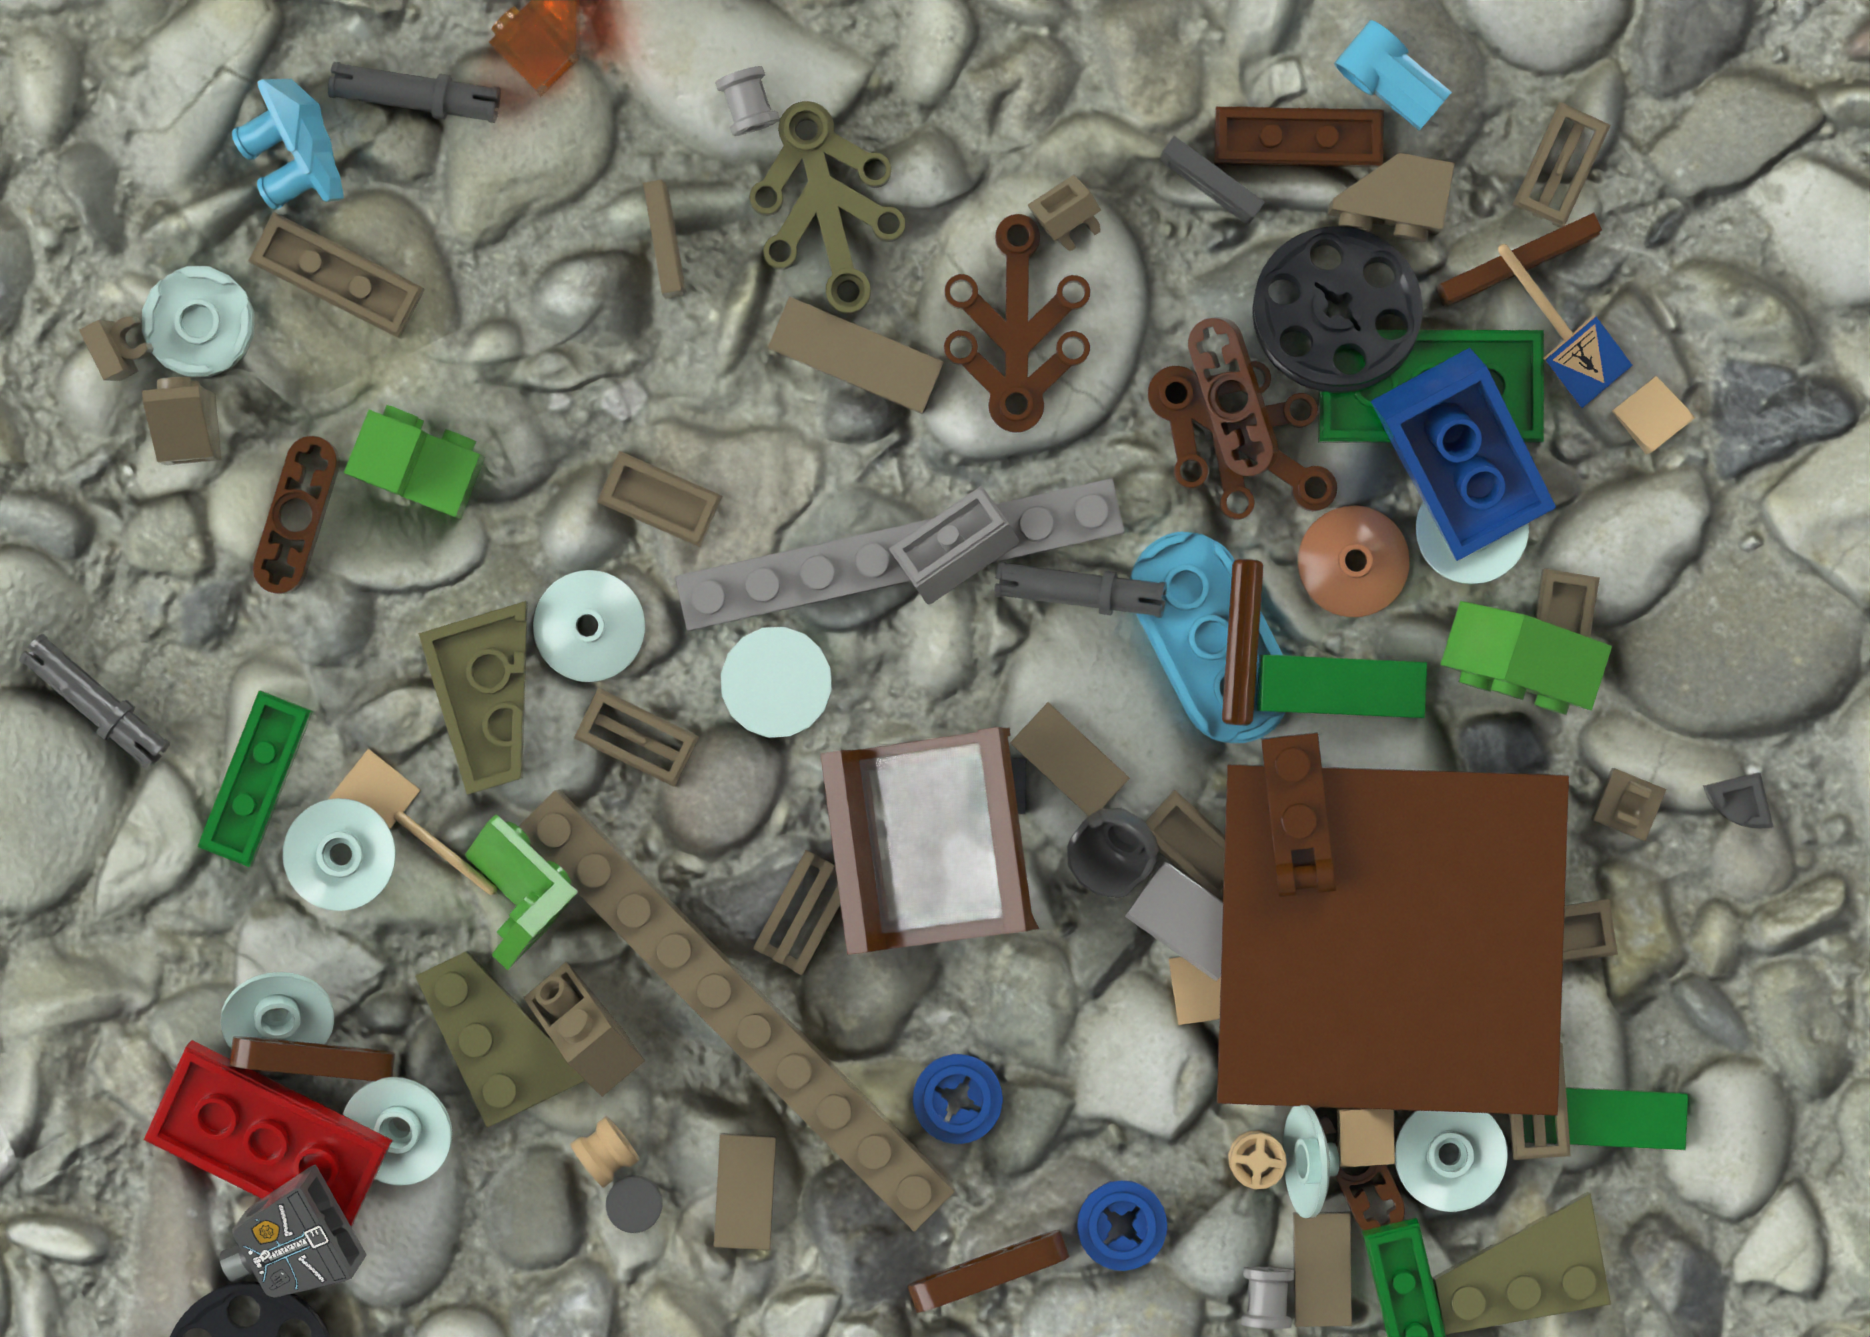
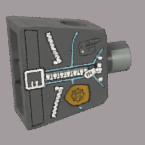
(294, 1239)

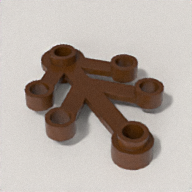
(1016, 334)
(1195, 408)

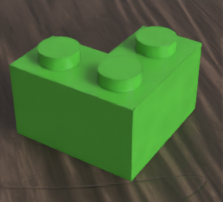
(414, 464)
(1524, 654)

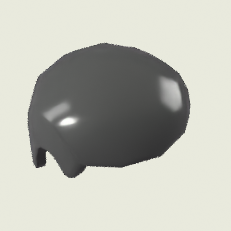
(1112, 852)

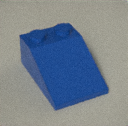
(1464, 453)

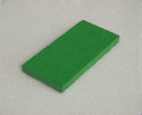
(1510, 356)

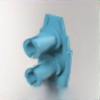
(298, 123)

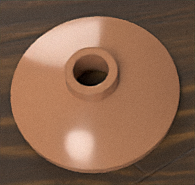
(1324, 567)

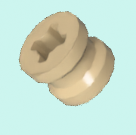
(604, 1152)
(1265, 1170)

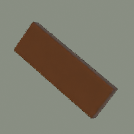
(1298, 137)
(1529, 255)

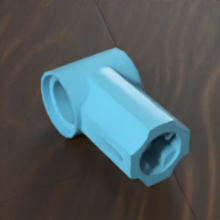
(1380, 66)

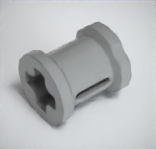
(747, 100)
(1267, 1297)

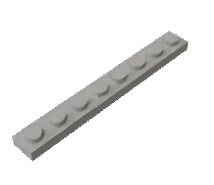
(867, 564)

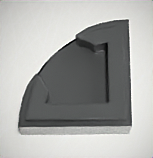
(1741, 800)

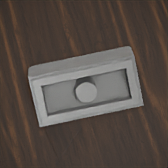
(954, 545)
(1182, 918)

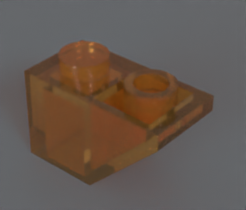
(539, 40)

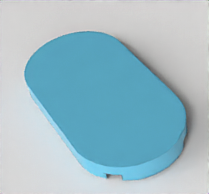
(1195, 630)

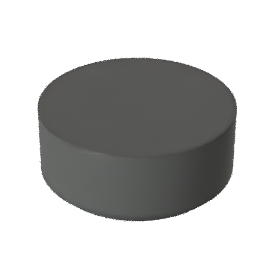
(634, 1204)

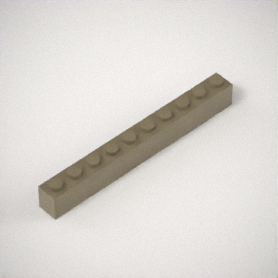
(737, 1010)

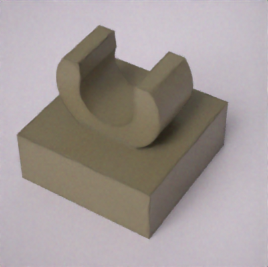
(1065, 209)
(109, 348)
(1628, 804)

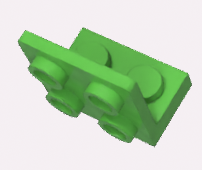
(535, 886)

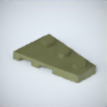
(481, 692)
(494, 1042)
(1530, 1275)

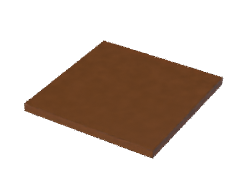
(1426, 965)

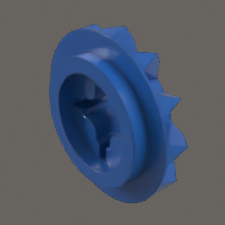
(966, 1124)
(1122, 1252)

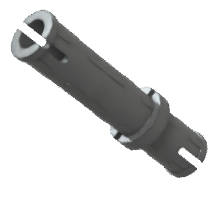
(415, 92)
(1081, 589)
(95, 702)

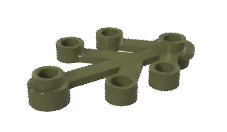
(824, 196)

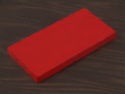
(262, 1131)

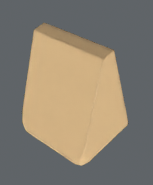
(1652, 415)
(1365, 1137)

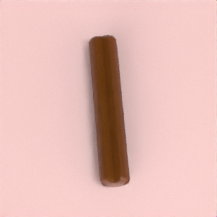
(1242, 642)

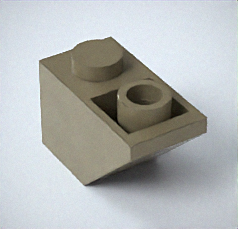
(1400, 194)
(182, 421)
(583, 1030)

